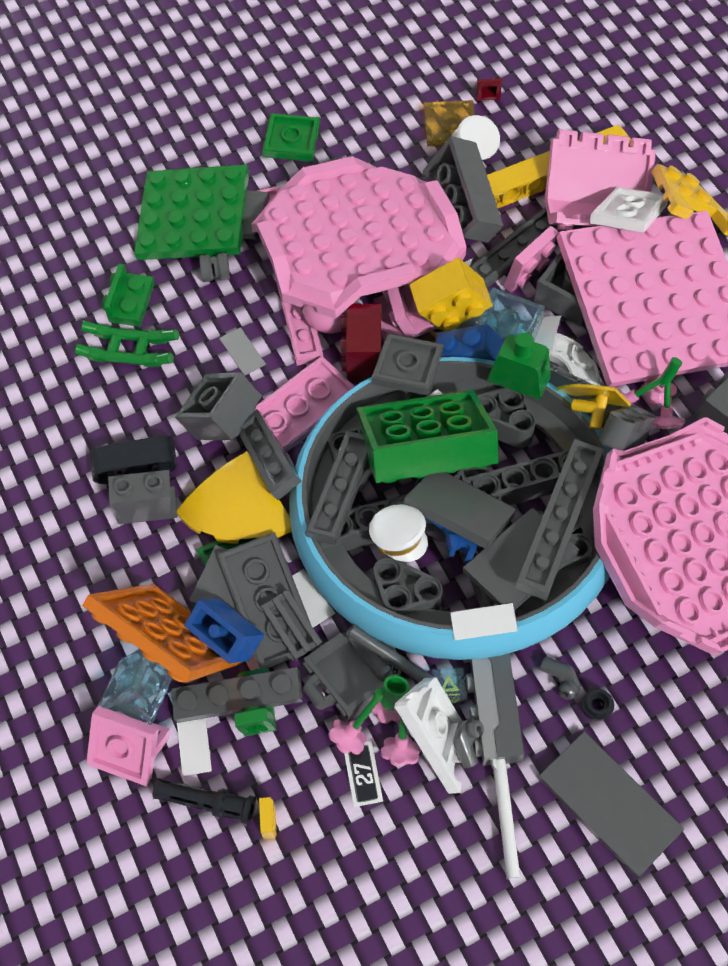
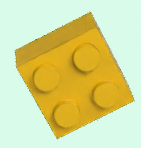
(451, 295)

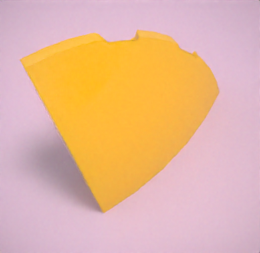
(235, 505)

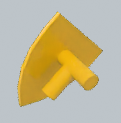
(599, 397)

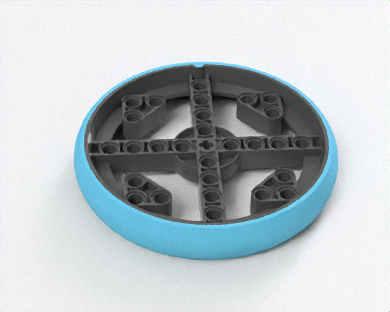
(420, 624)

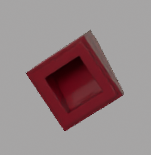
(488, 89)

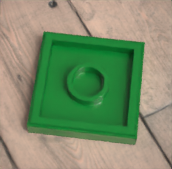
(291, 137)

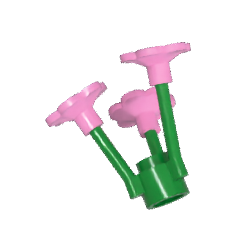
(396, 749)

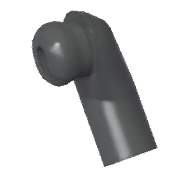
(566, 675)
(464, 738)

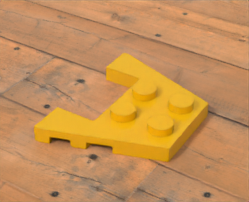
(688, 196)

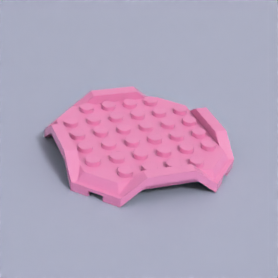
(355, 233)
(666, 532)

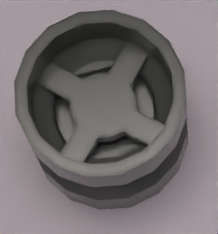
(220, 264)

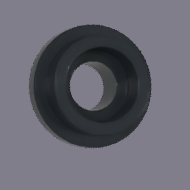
(601, 696)

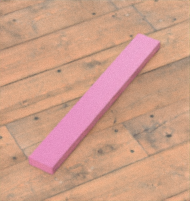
(302, 336)

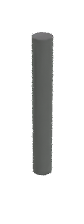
(387, 653)

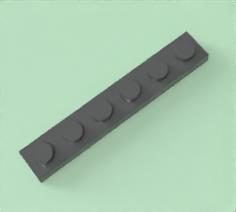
(559, 520)

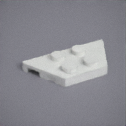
(433, 726)

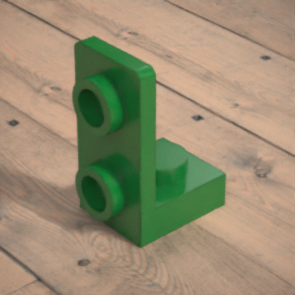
(255, 718)

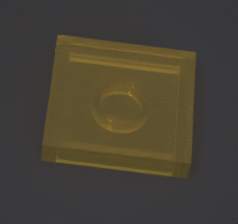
(444, 118)

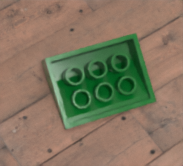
(428, 436)

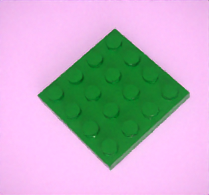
(192, 212)

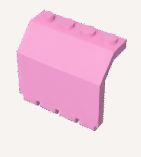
(588, 171)

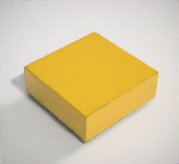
(267, 818)

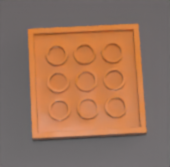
(156, 626)

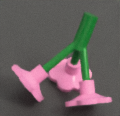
(660, 392)

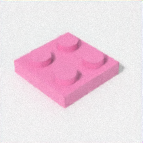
(531, 259)

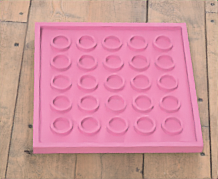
(651, 296)

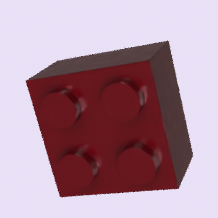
(360, 341)

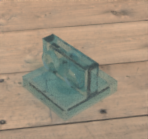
(136, 688)

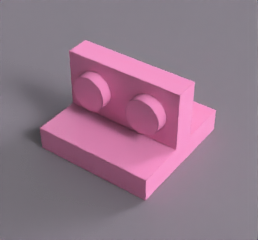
(401, 315)
(124, 745)

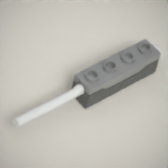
(501, 741)

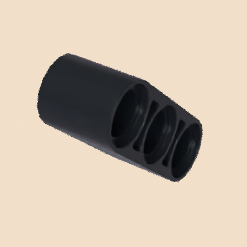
(133, 457)

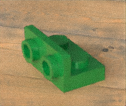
(127, 297)

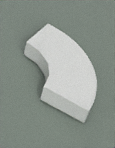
(574, 359)

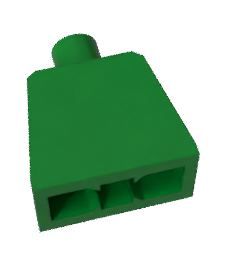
(522, 366)

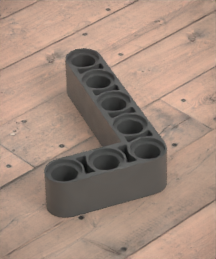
(621, 425)

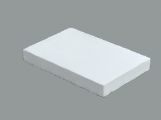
(629, 209)

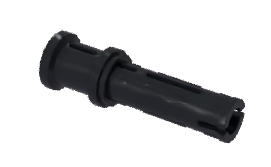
(219, 803)

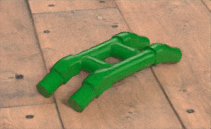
(115, 335)

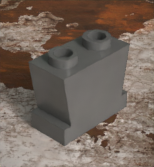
(142, 497)

